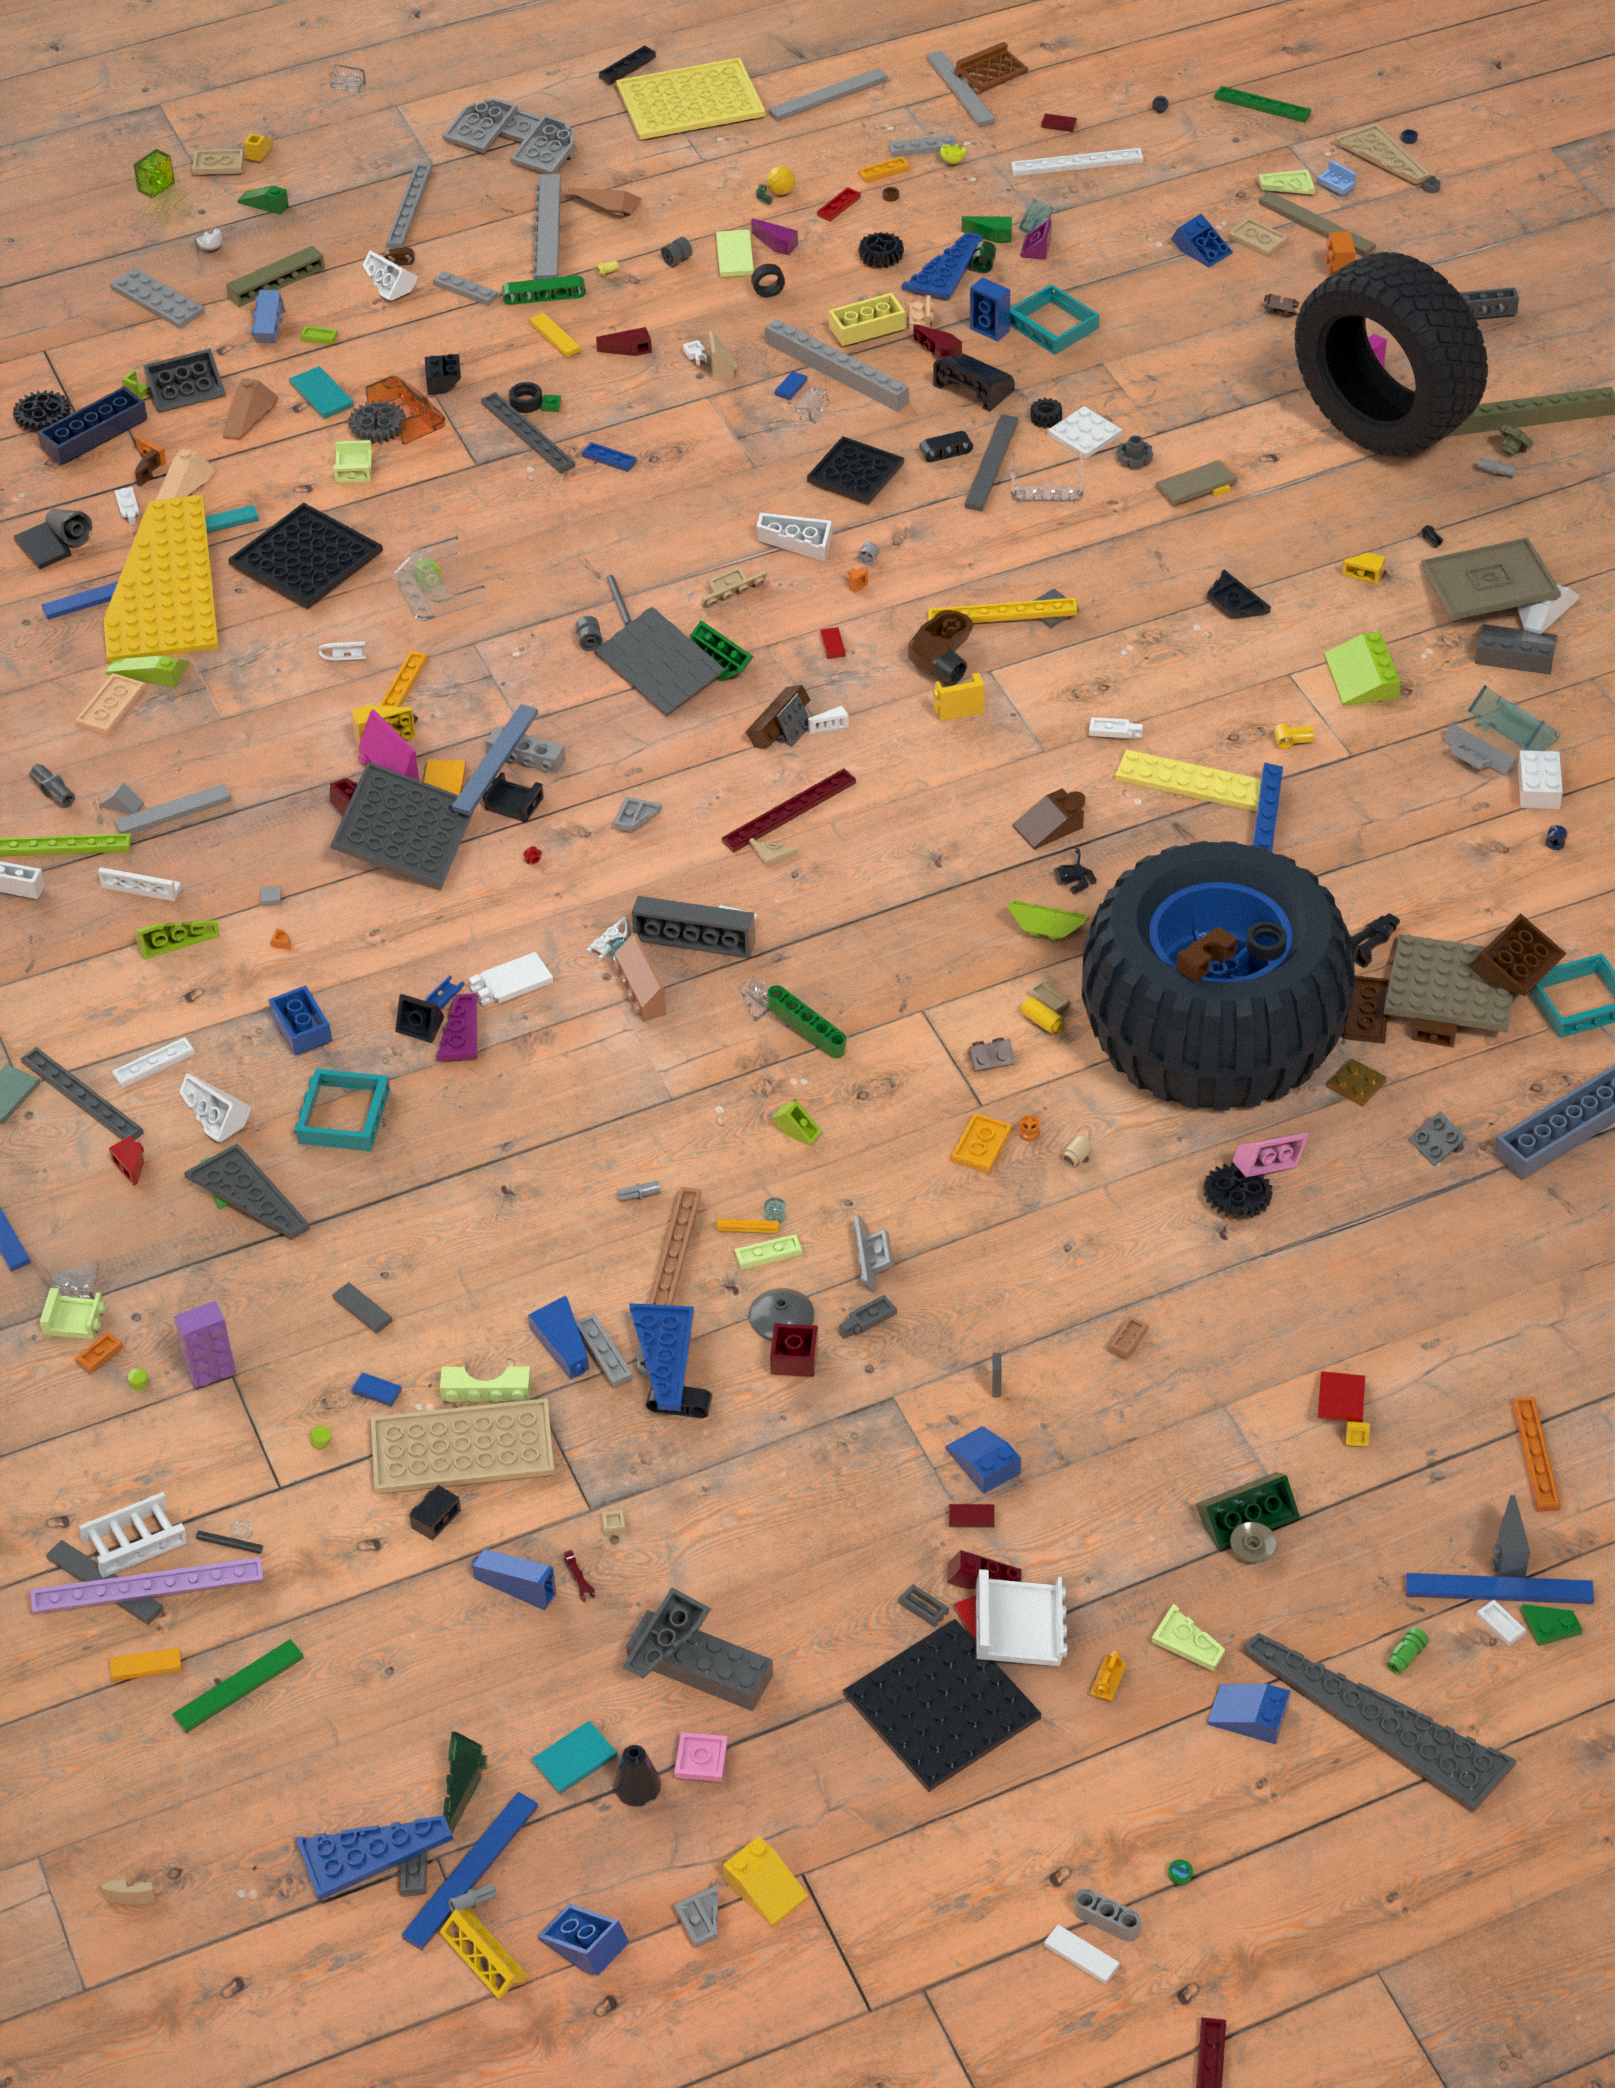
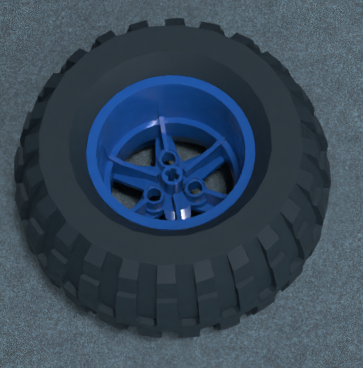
(1249, 1021)

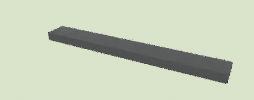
(528, 433)
(991, 462)
(81, 1095)

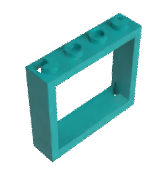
(1040, 335)
(1581, 1021)
(341, 1138)

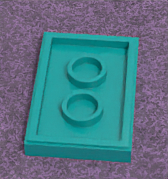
(574, 1757)

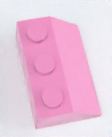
(1270, 1154)

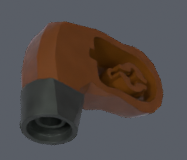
(935, 646)

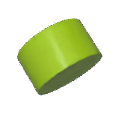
(138, 1379)
(320, 1437)

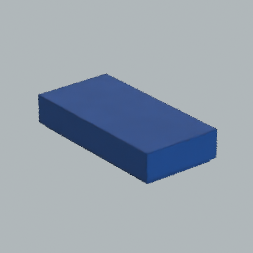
(791, 385)
(377, 1389)

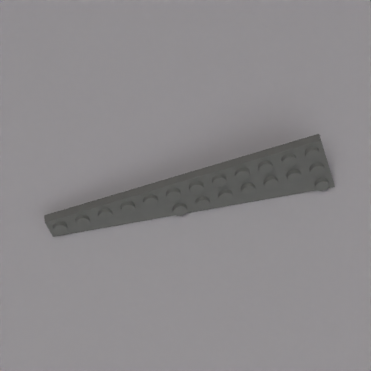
(1433, 1751)

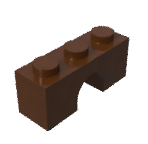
(1196, 959)

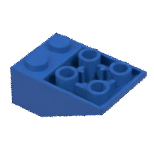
(1201, 241)

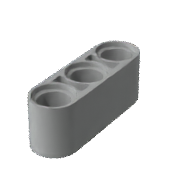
(1102, 1905)

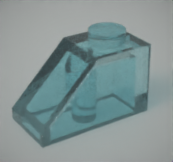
(1035, 215)

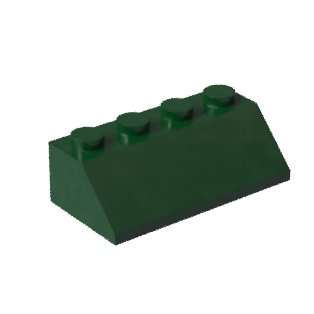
(1260, 1501)

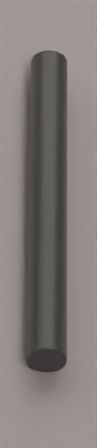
(619, 600)

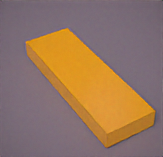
(884, 169)
(145, 1664)

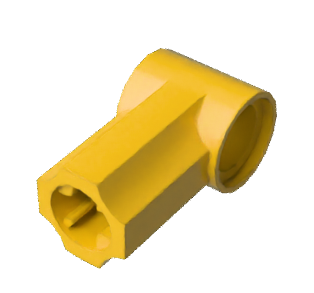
(1288, 736)

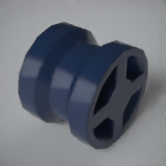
(1556, 837)

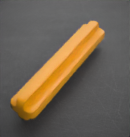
(748, 1225)

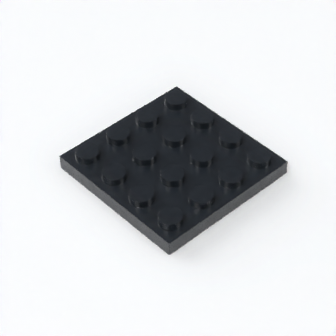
(855, 469)

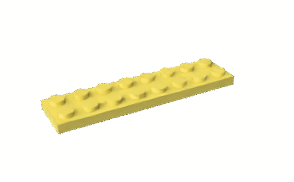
(1189, 780)

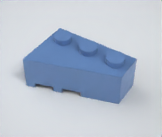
(267, 316)

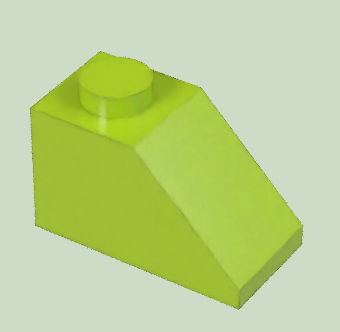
(796, 1122)

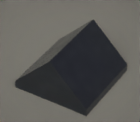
(418, 1018)

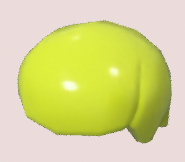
(952, 154)

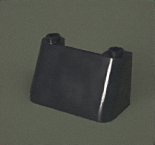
(987, 381)

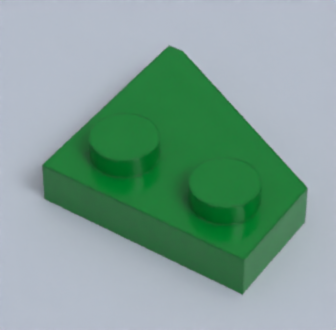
(1550, 1623)

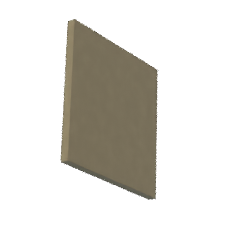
(1490, 579)

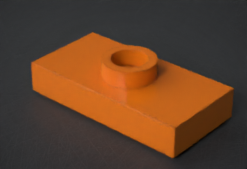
(145, 446)

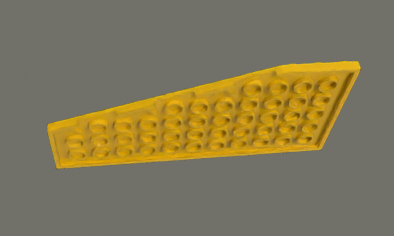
(165, 586)

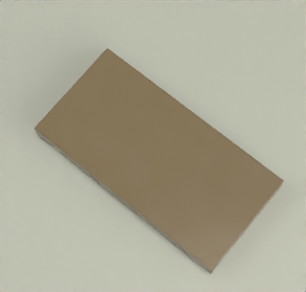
(1196, 482)

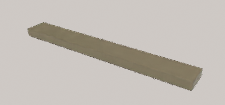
(1313, 221)

